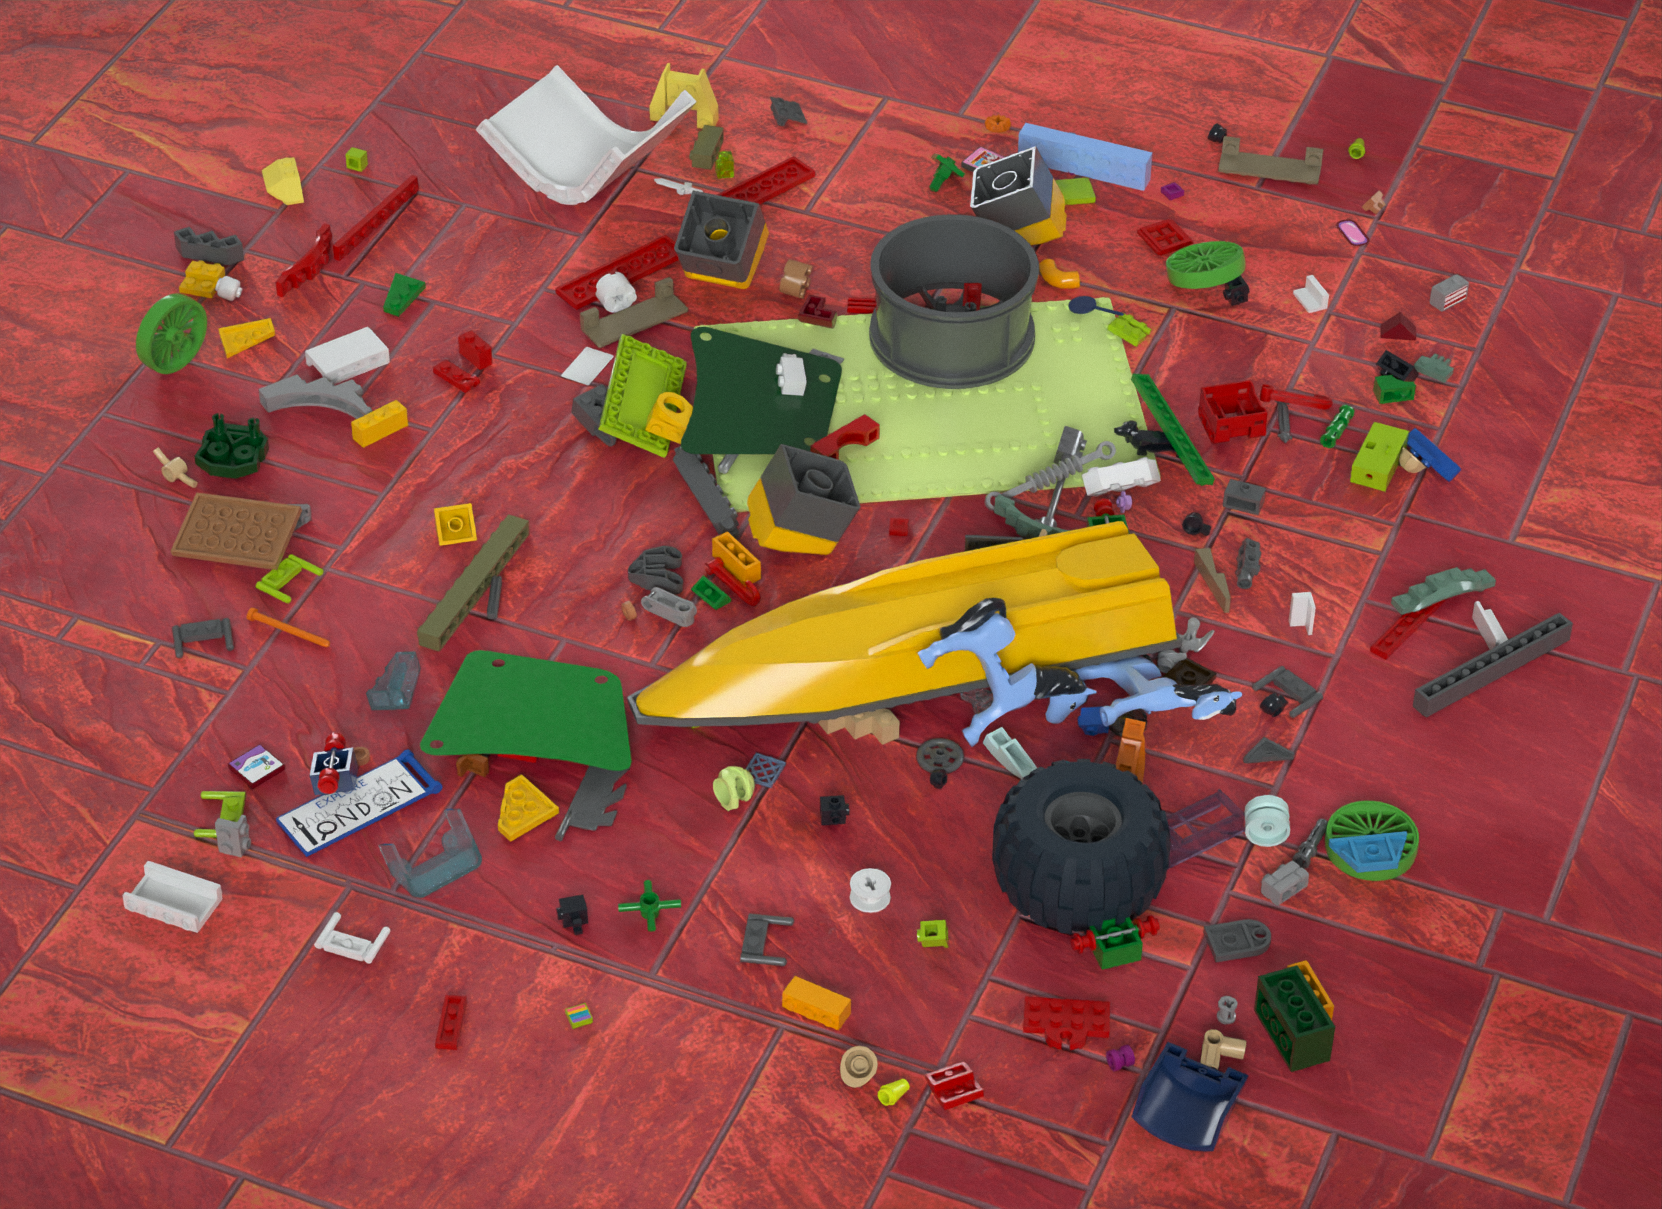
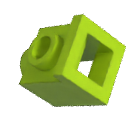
(930, 928)

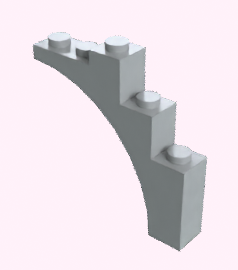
(321, 392)

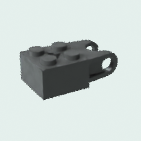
(588, 411)

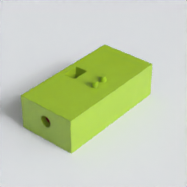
(1379, 456)

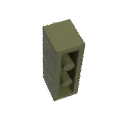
(707, 147)

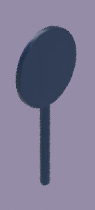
(1086, 304)

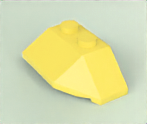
(283, 181)

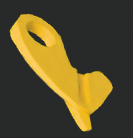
(678, 420)

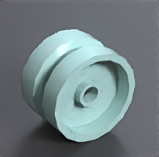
(1267, 820)

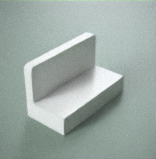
(1313, 296)
(1302, 611)

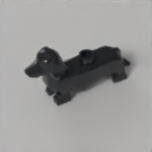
(1143, 439)

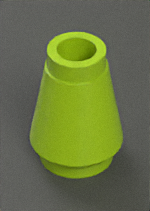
(1357, 149)

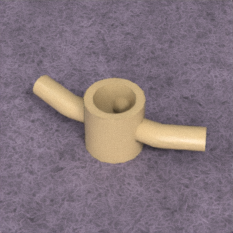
(174, 469)

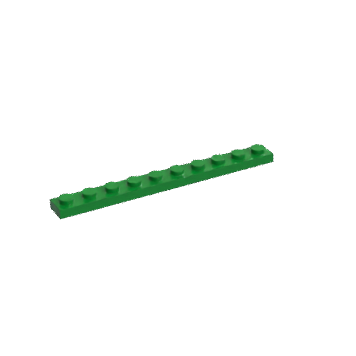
(1173, 429)

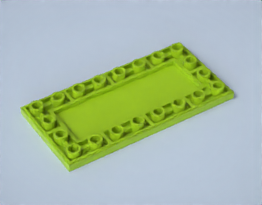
(635, 383)

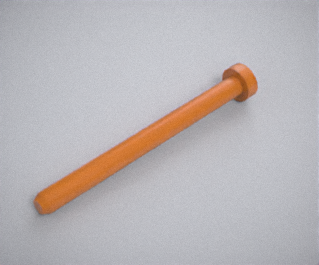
(254, 615)

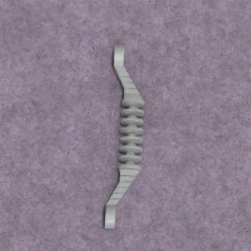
(1054, 473)

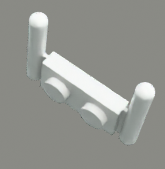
(349, 945)

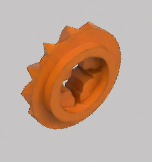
(1003, 123)

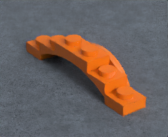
(1132, 748)

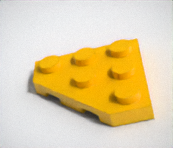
(523, 808)

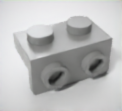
(233, 836)

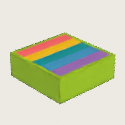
(578, 1015)

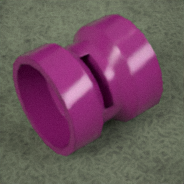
(1122, 1057)

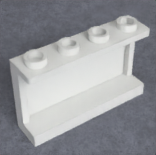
(348, 355)
(174, 897)

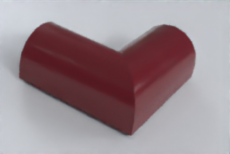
(814, 314)

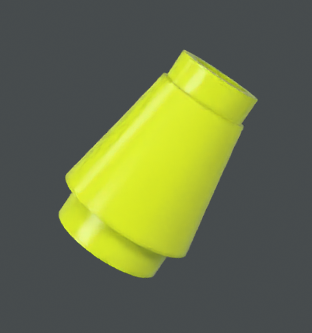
(892, 1092)

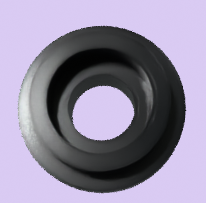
(938, 778)

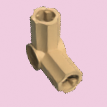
(1217, 1044)

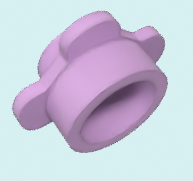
(1124, 502)

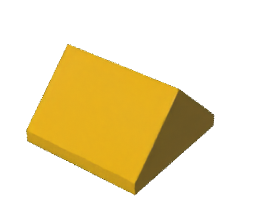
(455, 524)

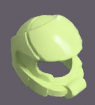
(732, 785)

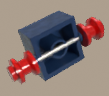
(334, 768)

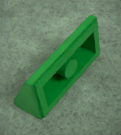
(710, 593)

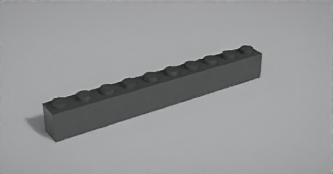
(1492, 665)

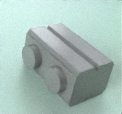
(1284, 882)

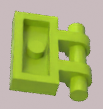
(1129, 329)

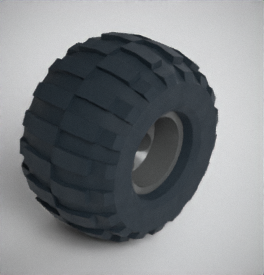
(1080, 845)

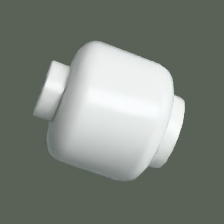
(228, 288)

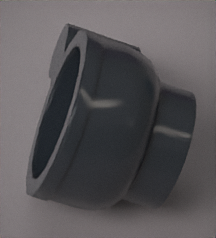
(1217, 133)
(1194, 524)
(1273, 704)

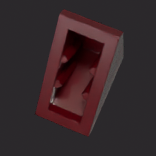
(1398, 328)

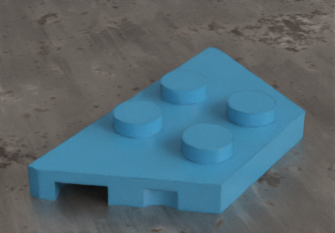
(1370, 851)

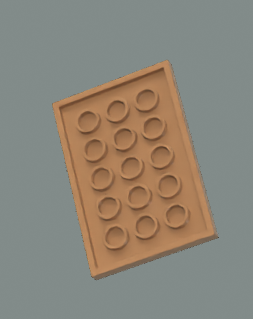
(236, 531)

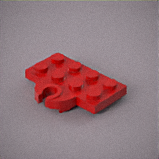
(1066, 1019)

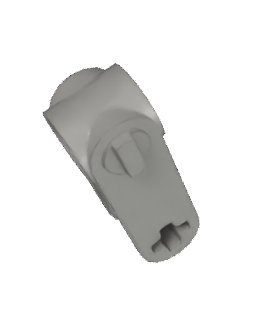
(670, 607)

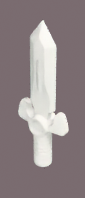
(681, 189)

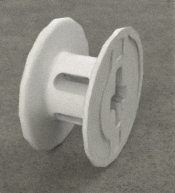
(870, 890)

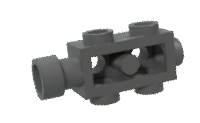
(1247, 563)

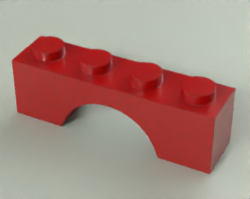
(860, 431)

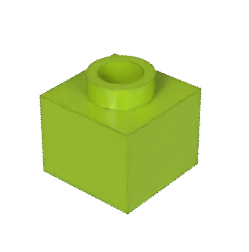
(356, 159)

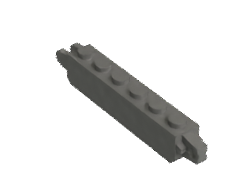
(706, 492)

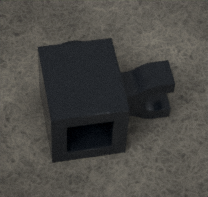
(573, 912)

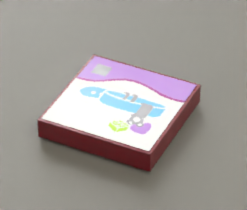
(256, 766)

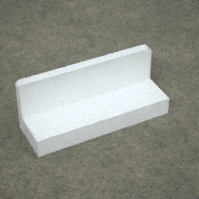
(1488, 626)

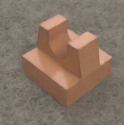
(1375, 203)

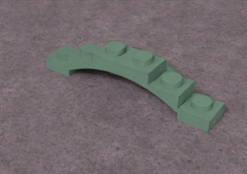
(1024, 526)
(1440, 587)

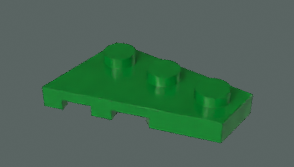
(402, 294)

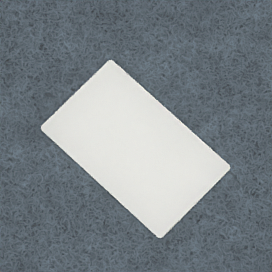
(587, 366)

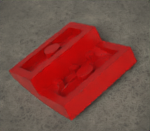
(954, 1085)

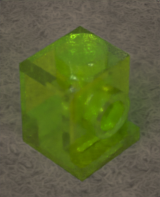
(724, 165)

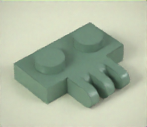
(1435, 367)

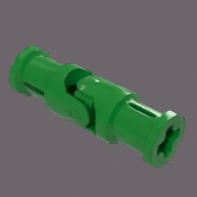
(1337, 426)

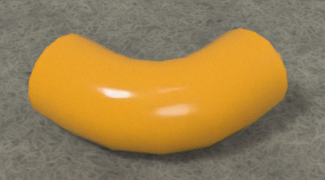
(1058, 278)

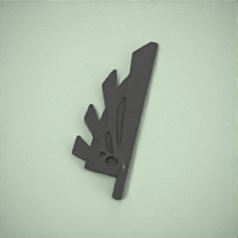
(592, 799)

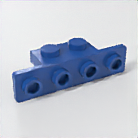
(1432, 455)

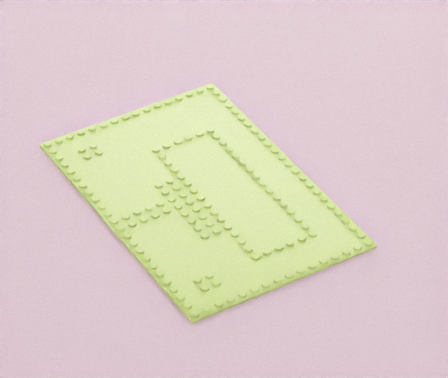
(962, 438)

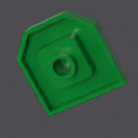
(945, 168)

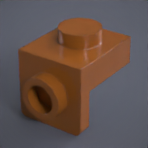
(474, 763)

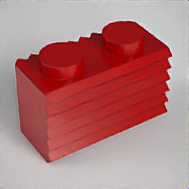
(475, 350)

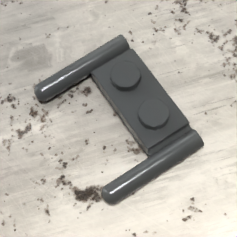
(202, 631)
(1292, 686)
(756, 936)

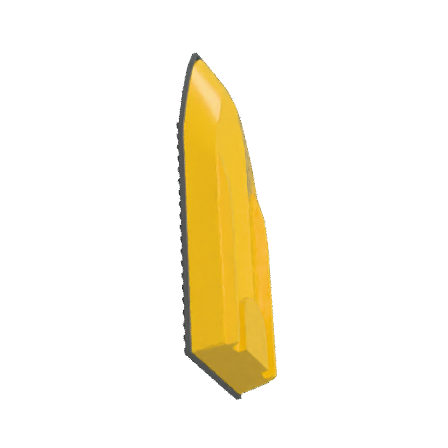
(855, 646)

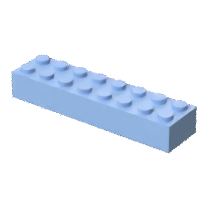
(1088, 156)

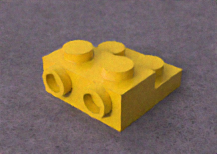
(201, 279)

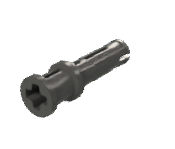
(1308, 848)

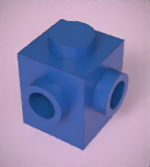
(1091, 721)

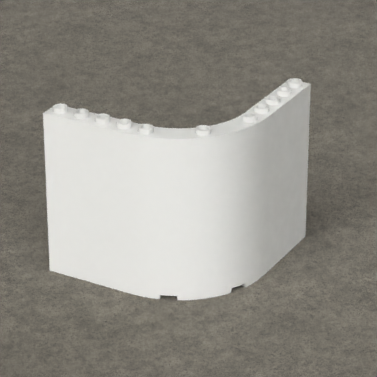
(566, 143)

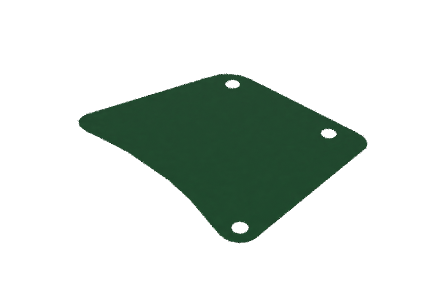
(740, 402)

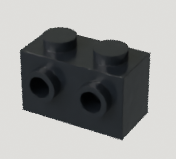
(1392, 365)

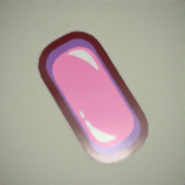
(1352, 232)

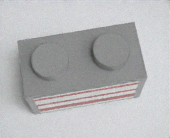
(1449, 292)

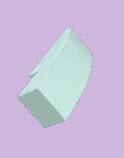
(1009, 753)

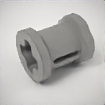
(1229, 1009)

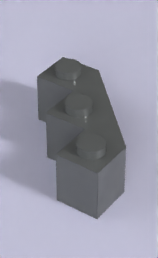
(208, 247)

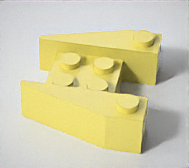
(698, 86)

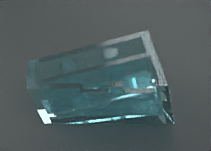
(397, 684)

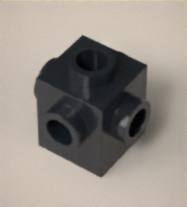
(1238, 293)
(833, 810)

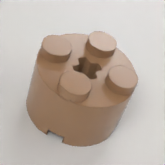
(796, 278)

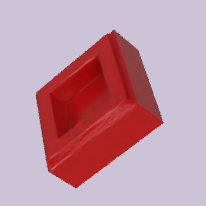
(898, 527)

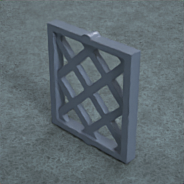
(782, 764)

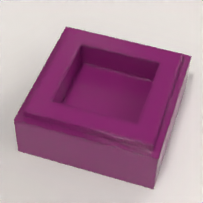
(1172, 191)

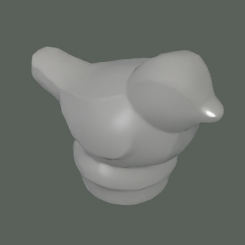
(1168, 659)

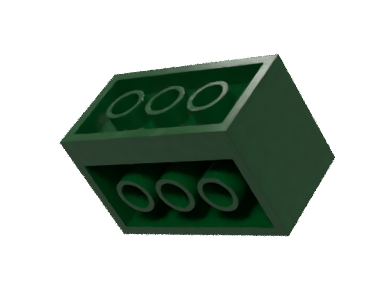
(1294, 1018)

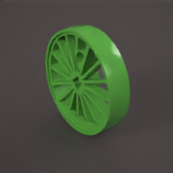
(1205, 264)
(176, 314)
(1378, 811)

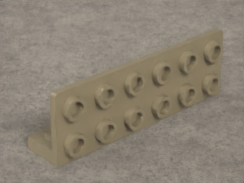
(1270, 166)
(634, 318)

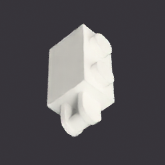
(791, 375)

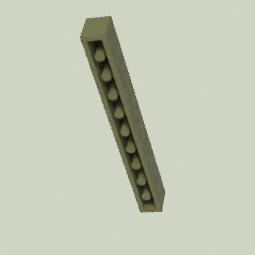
(473, 583)

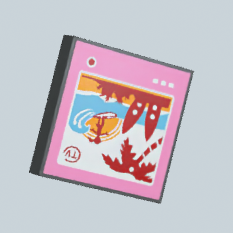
(979, 158)

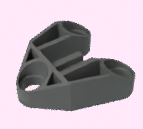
(652, 572)

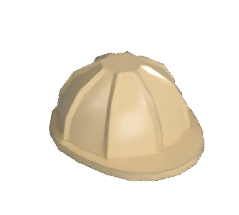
(1410, 462)
(858, 1066)

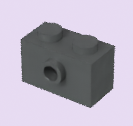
(1244, 497)

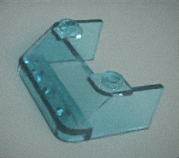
(457, 860)

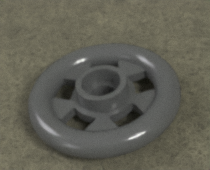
(940, 755)

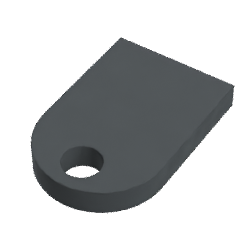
(1237, 939)

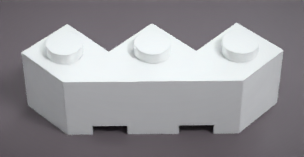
(1121, 476)

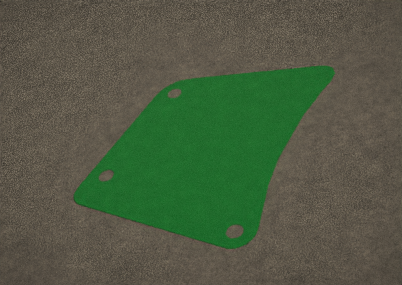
(532, 711)

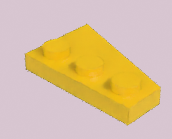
(245, 335)

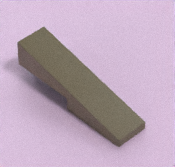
(1216, 581)

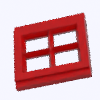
(1185, 240)

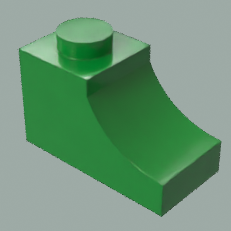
(1390, 390)

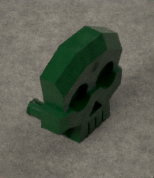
(232, 449)

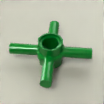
(649, 905)

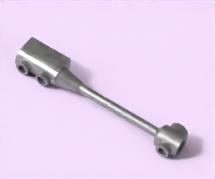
(1070, 444)

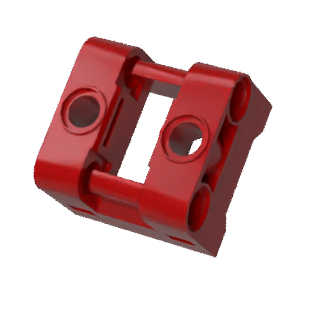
(1227, 399)

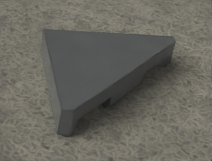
(1268, 751)

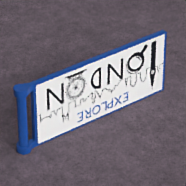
(342, 814)

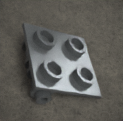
(786, 110)

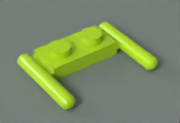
(286, 571)
(231, 810)

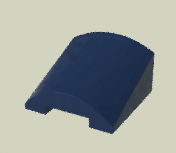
(1187, 1100)

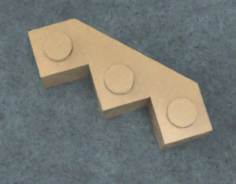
(879, 722)

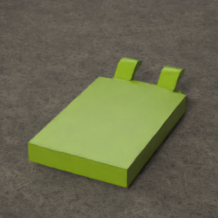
(1076, 191)

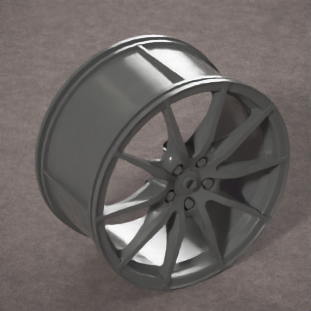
(951, 342)

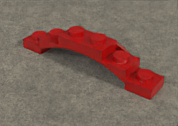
(308, 265)

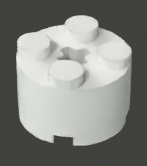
(615, 292)

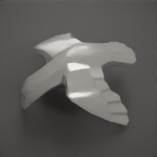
(1189, 639)

